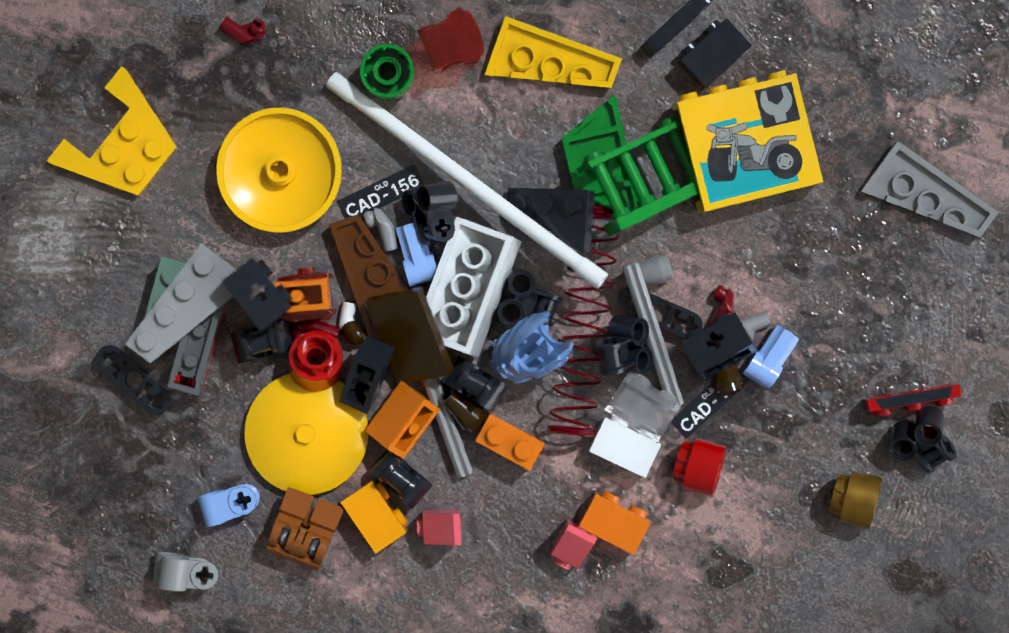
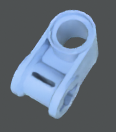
(223, 505)

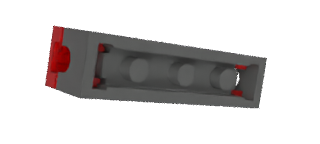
(195, 355)

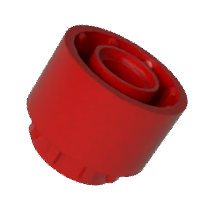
(320, 345)
(699, 466)

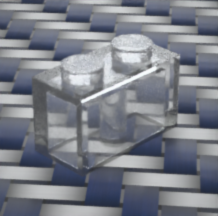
(643, 406)

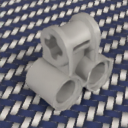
(178, 572)

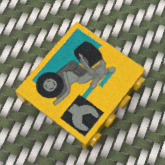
(748, 141)

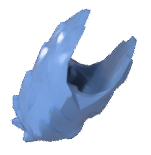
(528, 350)

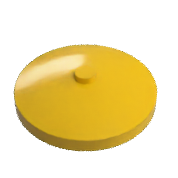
(279, 170)
(304, 436)

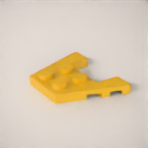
(131, 151)

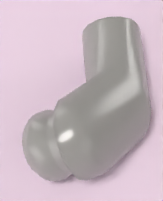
(385, 228)
(756, 323)

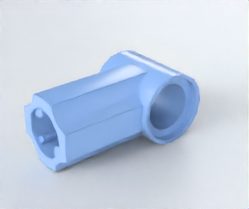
(418, 261)
(767, 363)

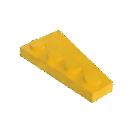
(541, 55)

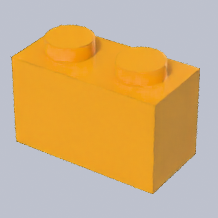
(375, 516)

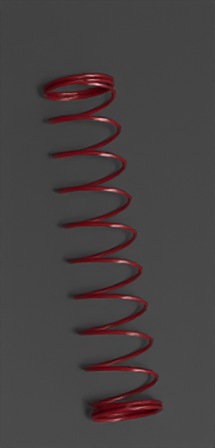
(602, 212)

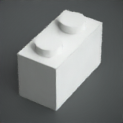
(624, 446)

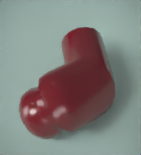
(244, 33)
(726, 300)
(314, 325)

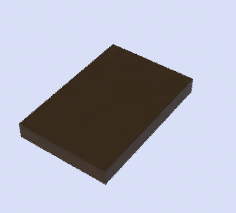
(408, 325)

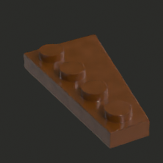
(365, 265)

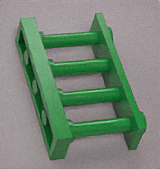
(647, 204)

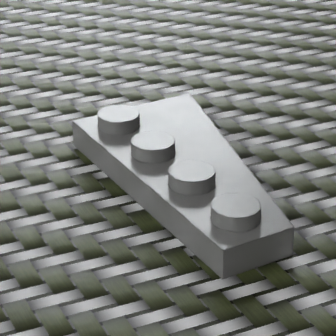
(922, 188)
(184, 304)

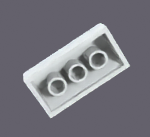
(470, 284)

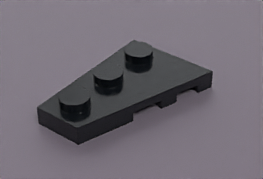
(560, 212)

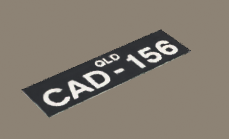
(381, 192)
(702, 408)

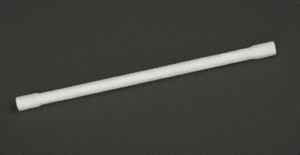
(580, 265)

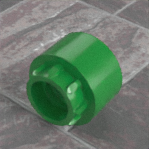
(382, 55)

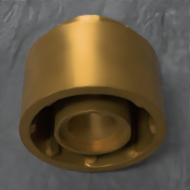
(856, 498)

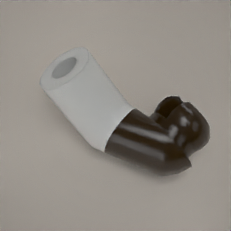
(349, 327)

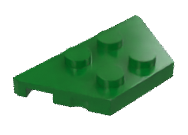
(602, 132)

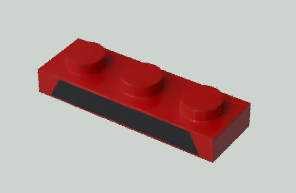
(912, 399)

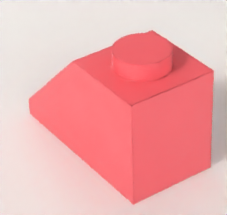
(440, 527)
(572, 545)

